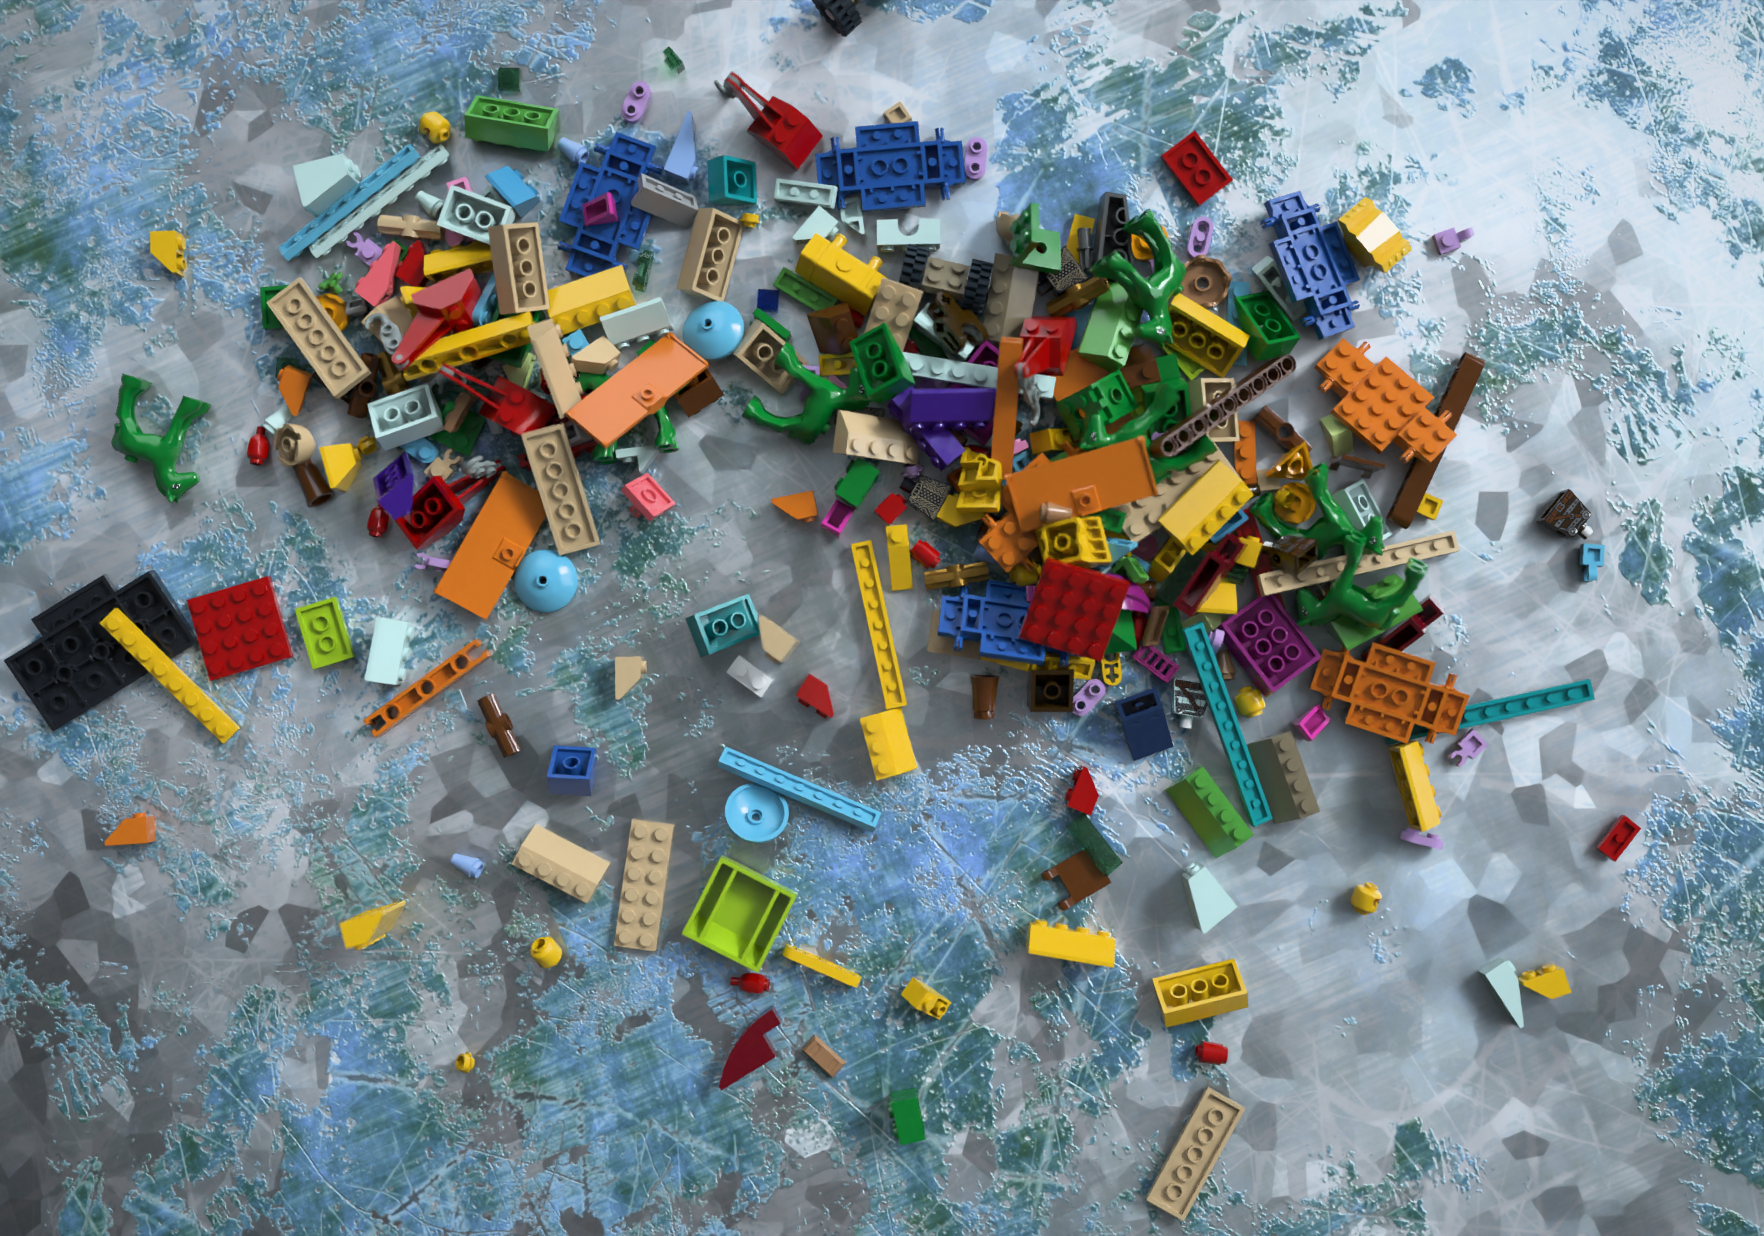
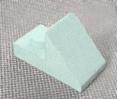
(645, 456)

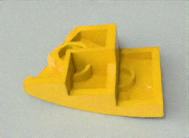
(979, 483)

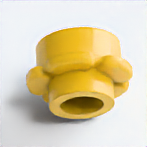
(750, 219)
(367, 445)
(1284, 498)
(464, 1062)

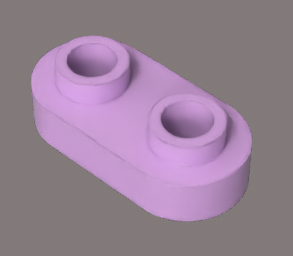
(636, 101)
(975, 157)
(1198, 238)
(1216, 639)
(1086, 696)
(1413, 836)

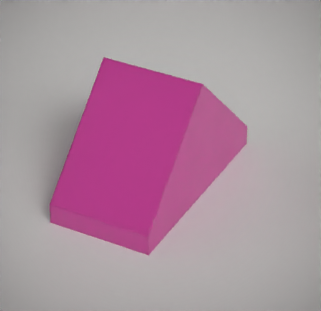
(600, 210)
(837, 518)
(1311, 722)

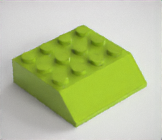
(740, 913)

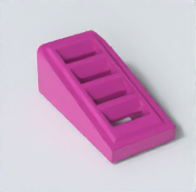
(1164, 678)

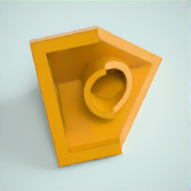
(1292, 464)

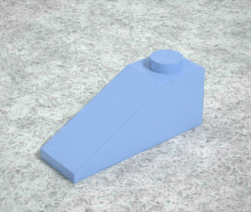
(683, 157)

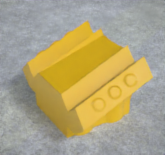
(1373, 236)
(1075, 542)

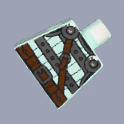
(1187, 700)

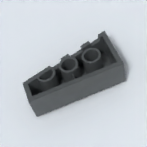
(1109, 235)

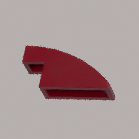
(1210, 574)
(1411, 629)
(751, 1048)

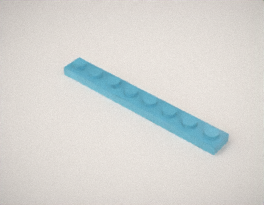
(343, 206)
(799, 789)

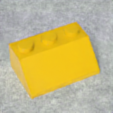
(888, 743)

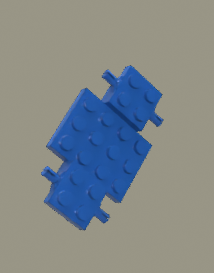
(891, 166)
(597, 245)
(1312, 263)
(995, 621)

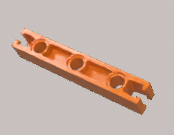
(1006, 403)
(415, 697)

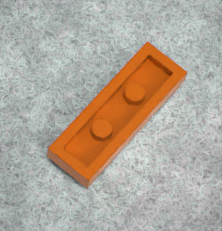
(1245, 453)

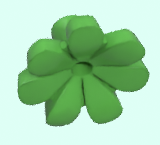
(332, 283)

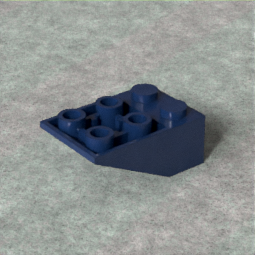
(1143, 723)

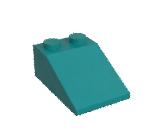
(724, 625)

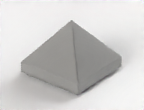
(356, 307)

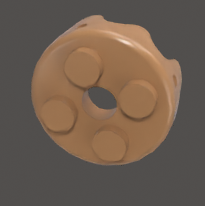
(1216, 276)

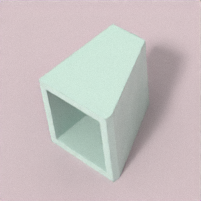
(325, 181)
(1205, 897)

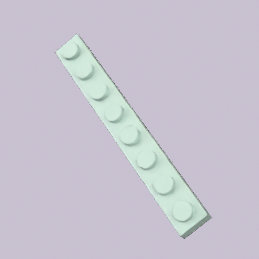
(373, 206)
(967, 373)

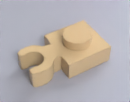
(443, 467)

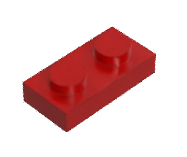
(1618, 838)

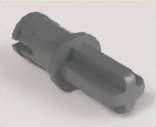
(1084, 248)

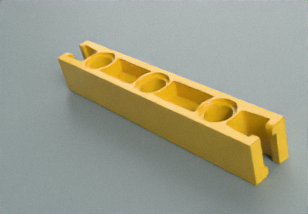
(472, 345)

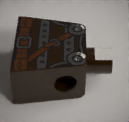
(1566, 516)
(1291, 553)

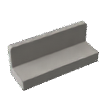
(664, 201)

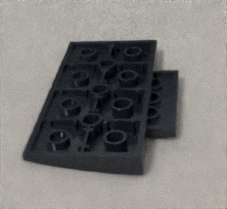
(80, 661)

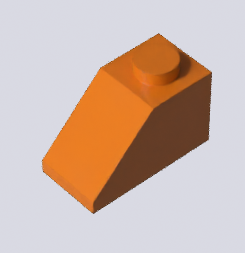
(294, 387)
(798, 506)
(134, 831)

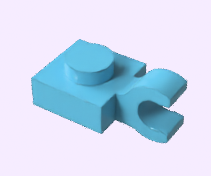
(1592, 557)

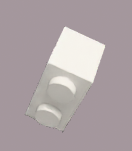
(750, 676)

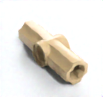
(410, 227)

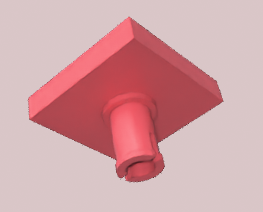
(647, 497)

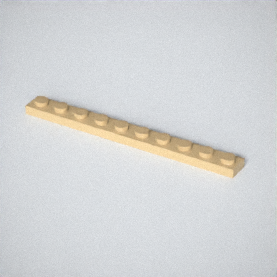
(1330, 569)

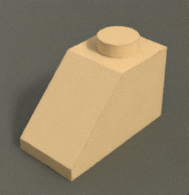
(597, 357)
(628, 674)

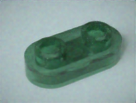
(645, 262)

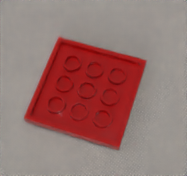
(1074, 609)
(240, 628)

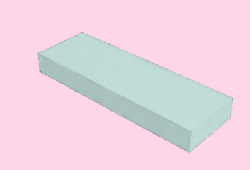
(805, 193)

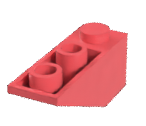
(380, 280)

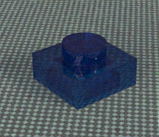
(768, 300)

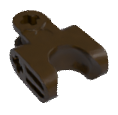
(955, 325)

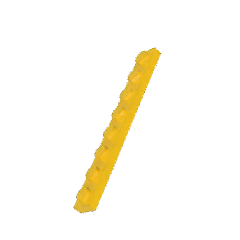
(878, 624)
(170, 675)

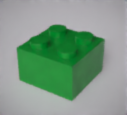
(856, 483)
(907, 1114)

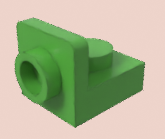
(1134, 570)

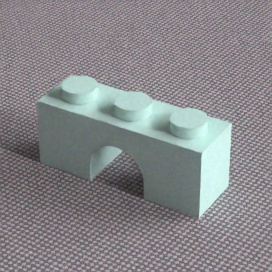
(891, 238)

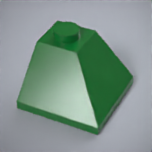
(1123, 634)

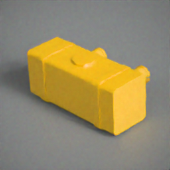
(840, 273)

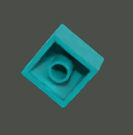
(731, 181)

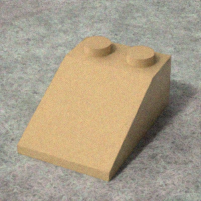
(758, 352)

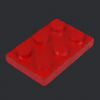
(1196, 168)

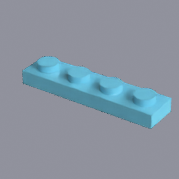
(1235, 290)

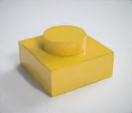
(1429, 507)

